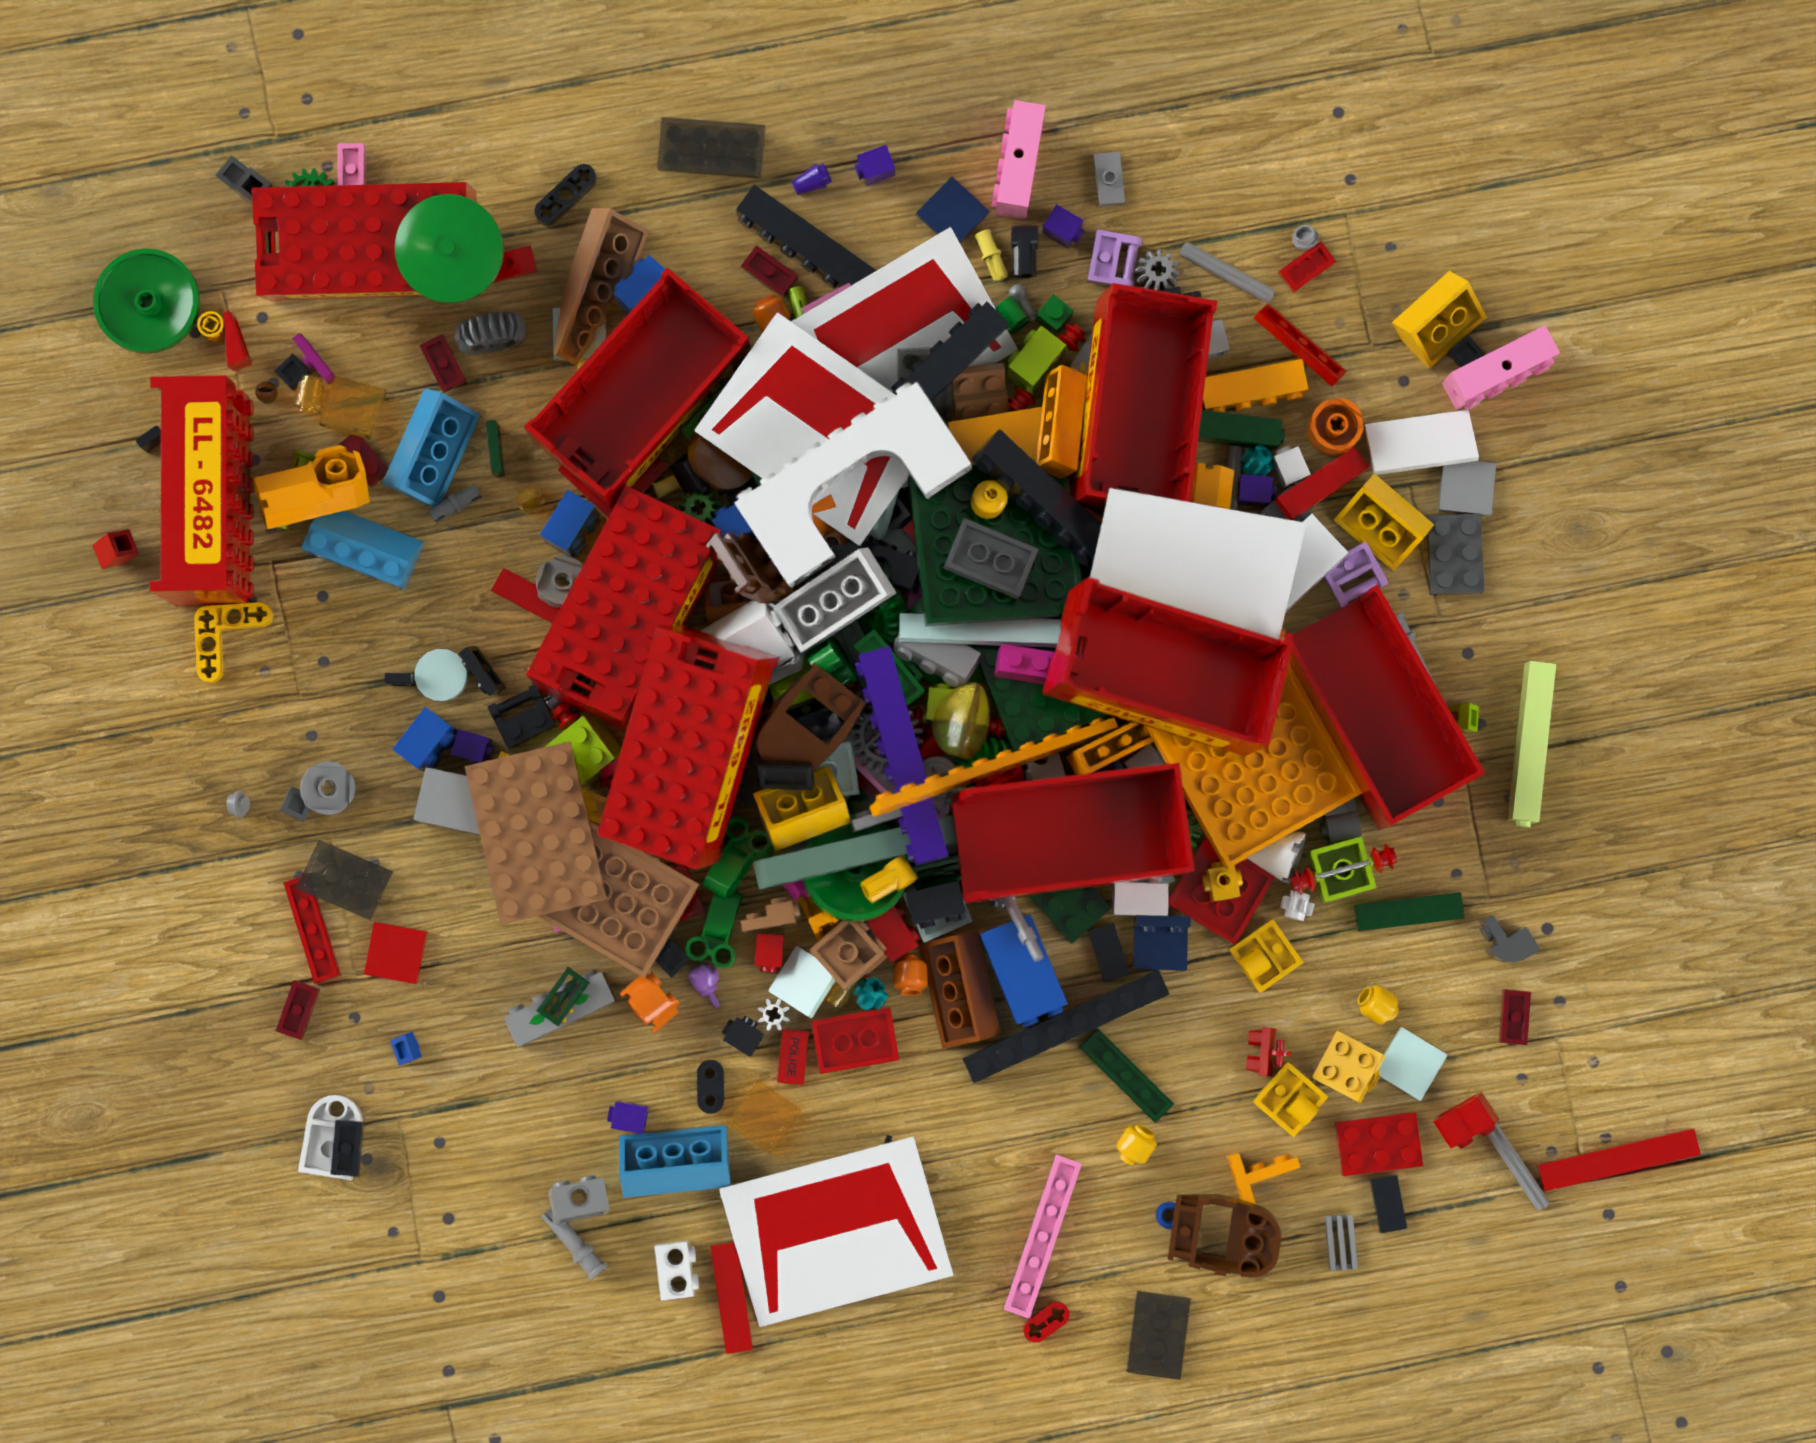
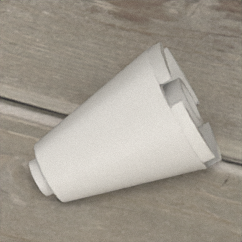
(1281, 856)

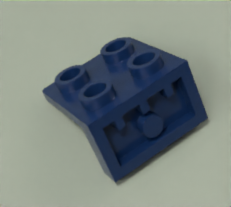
(1161, 942)

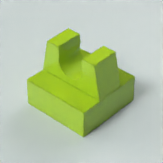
(1468, 716)

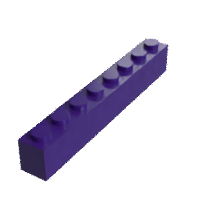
(901, 751)

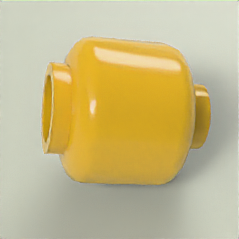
(988, 499)
(1378, 1004)
(1136, 1144)

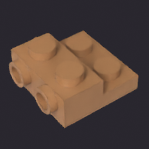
(980, 392)
(779, 914)
(849, 952)

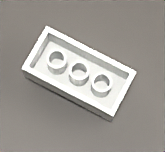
(834, 599)

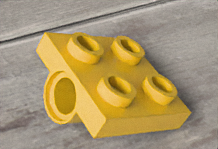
(1266, 956)
(1349, 1067)
(1290, 1099)

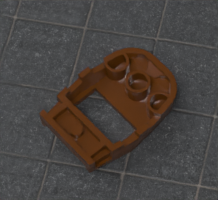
(715, 465)
(751, 568)
(787, 740)
(1251, 1243)

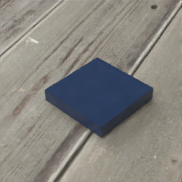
(953, 208)

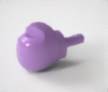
(704, 981)

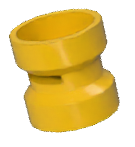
(215, 331)

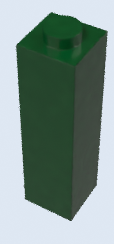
(1240, 430)

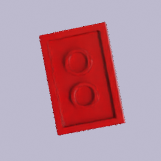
(855, 1040)
(1379, 1144)

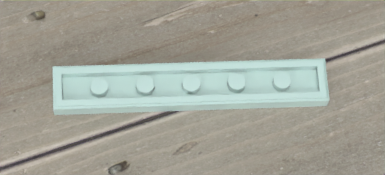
(1012, 632)

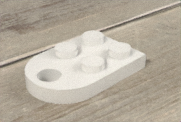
(319, 1135)

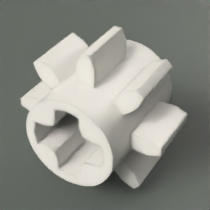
(1297, 906)
(770, 1007)

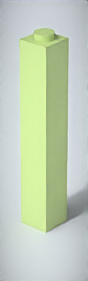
(1531, 743)

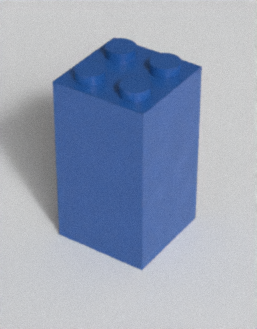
(1026, 985)

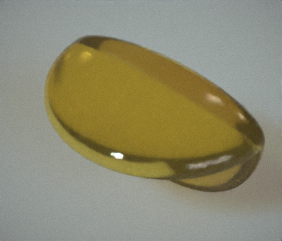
(962, 721)

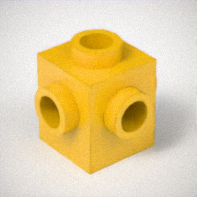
(1218, 891)

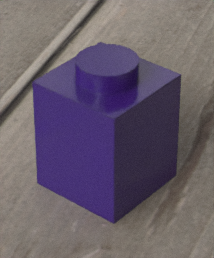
(875, 165)
(1063, 227)
(1256, 490)
(472, 747)
(628, 1117)

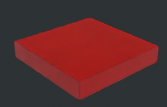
(395, 953)

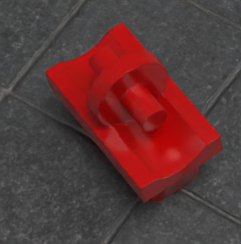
(1265, 1063)

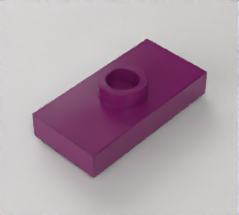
(313, 359)

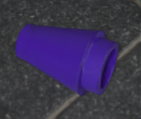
(813, 179)

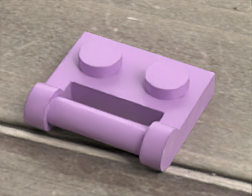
(1106, 255)
(1356, 563)

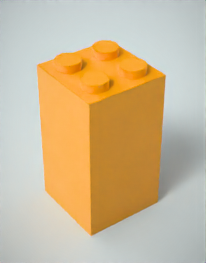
(1019, 426)

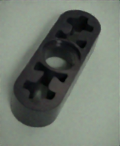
(565, 183)

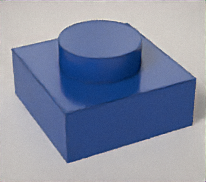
(406, 1048)

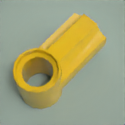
(894, 876)

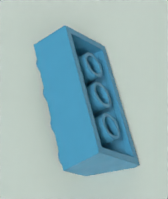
(431, 448)
(364, 547)
(674, 1161)

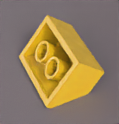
(1440, 318)
(1384, 522)
(802, 814)

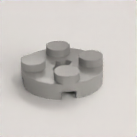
(554, 570)
(316, 799)

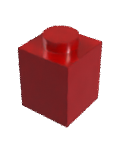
(115, 549)
(769, 952)

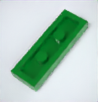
(910, 686)

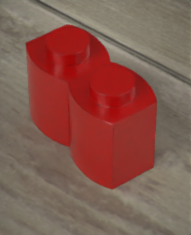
(1466, 1120)

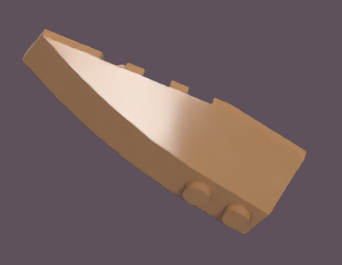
(603, 258)

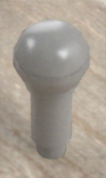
(1019, 293)

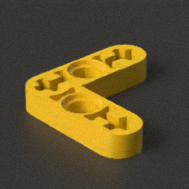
(221, 623)

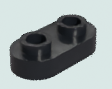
(711, 1086)

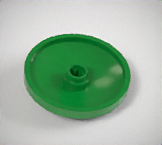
(449, 248)
(146, 301)
(840, 892)

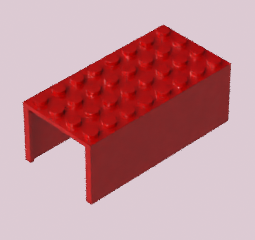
(1382, 709)
(1071, 832)

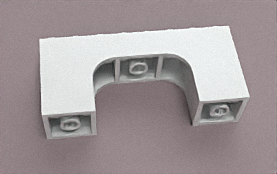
(897, 428)

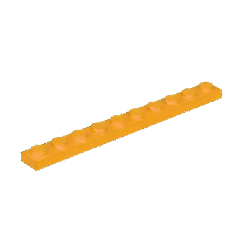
(983, 768)

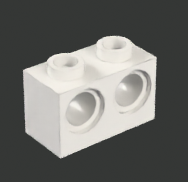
(668, 1270)

